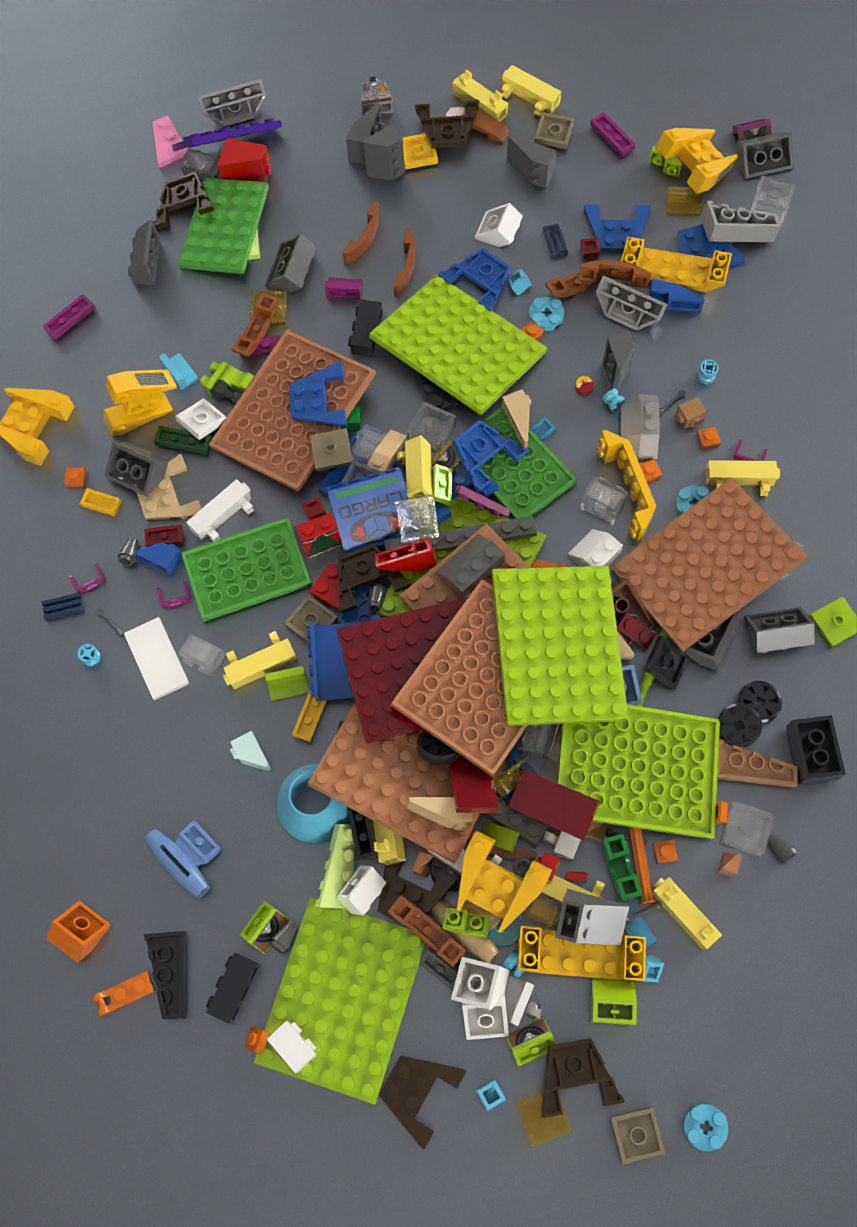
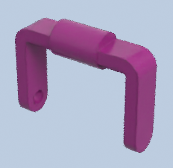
(744, 458)
(94, 583)
(177, 601)

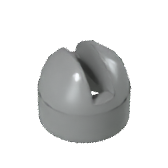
(533, 1011)

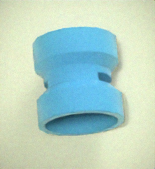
(707, 371)
(512, 964)

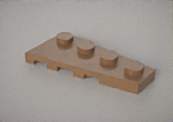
(752, 767)

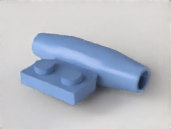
(181, 858)

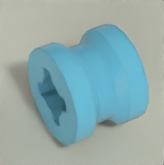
(613, 399)
(86, 651)

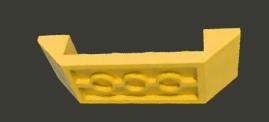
(685, 270)
(618, 448)
(546, 954)

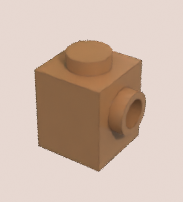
(690, 413)

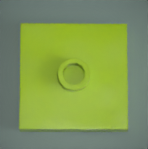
(835, 621)

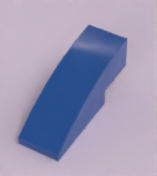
(676, 296)

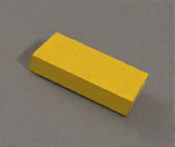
(100, 502)

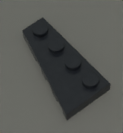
(168, 962)

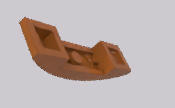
(484, 123)
(356, 249)
(615, 270)
(403, 278)
(569, 286)
(257, 326)
(508, 856)
(427, 929)

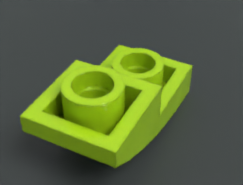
(671, 165)
(505, 838)
(466, 923)

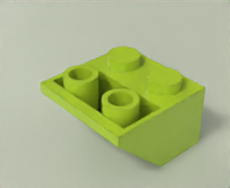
(613, 1002)

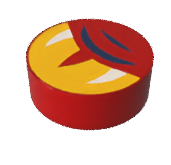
(584, 385)

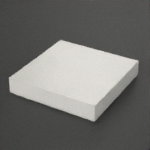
(201, 419)

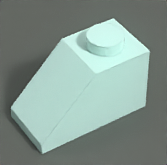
(249, 751)

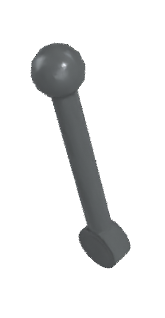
(681, 394)
(100, 612)
(609, 832)
(657, 905)

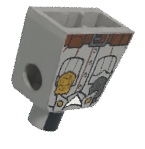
(374, 93)

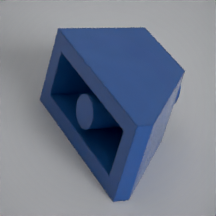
(160, 556)

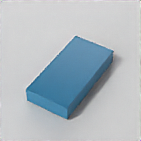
(543, 428)
(639, 928)

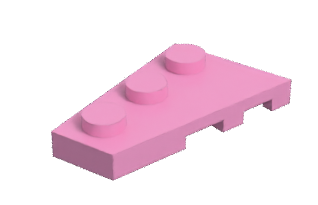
(165, 137)

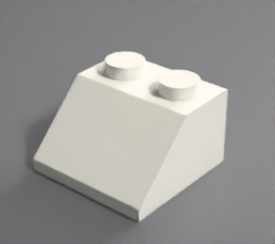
(499, 225)
(596, 549)
(479, 983)
(486, 1023)

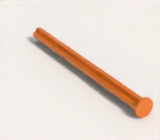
(641, 865)

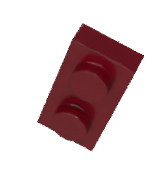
(166, 534)
(635, 630)

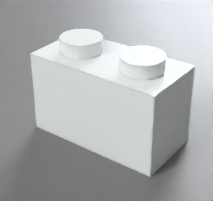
(361, 890)
(292, 1046)

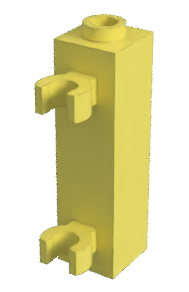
(530, 89)
(490, 104)
(418, 466)
(743, 473)
(260, 663)
(388, 845)
(556, 889)
(686, 913)

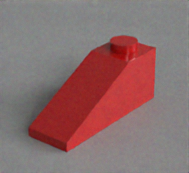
(409, 557)

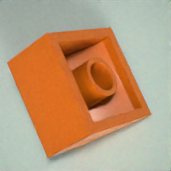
(77, 931)

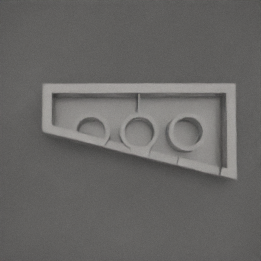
(739, 224)

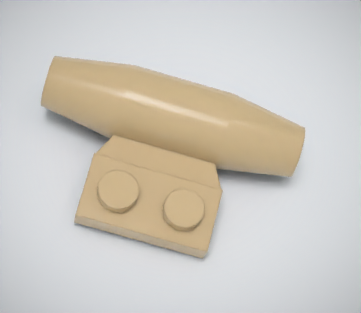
(480, 947)

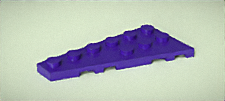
(224, 133)

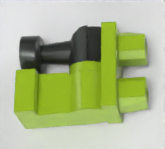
(223, 379)

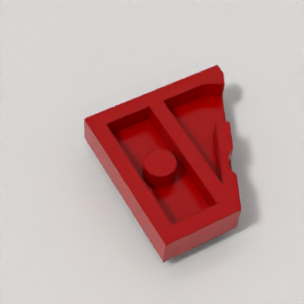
(327, 586)

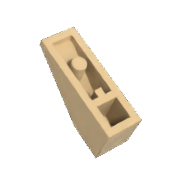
(517, 411)
(385, 454)
(440, 811)

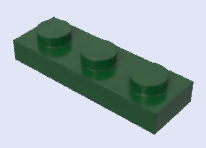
(181, 440)

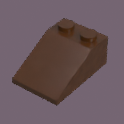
(627, 600)

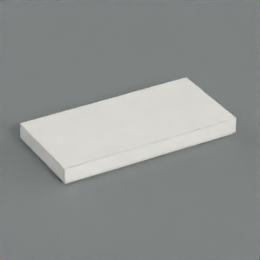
(156, 658)

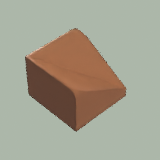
(596, 831)
(422, 864)
(729, 864)

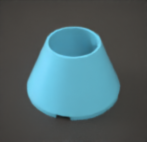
(304, 827)

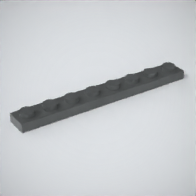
(453, 538)

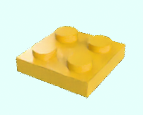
(418, 152)

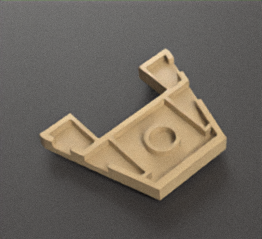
(163, 502)

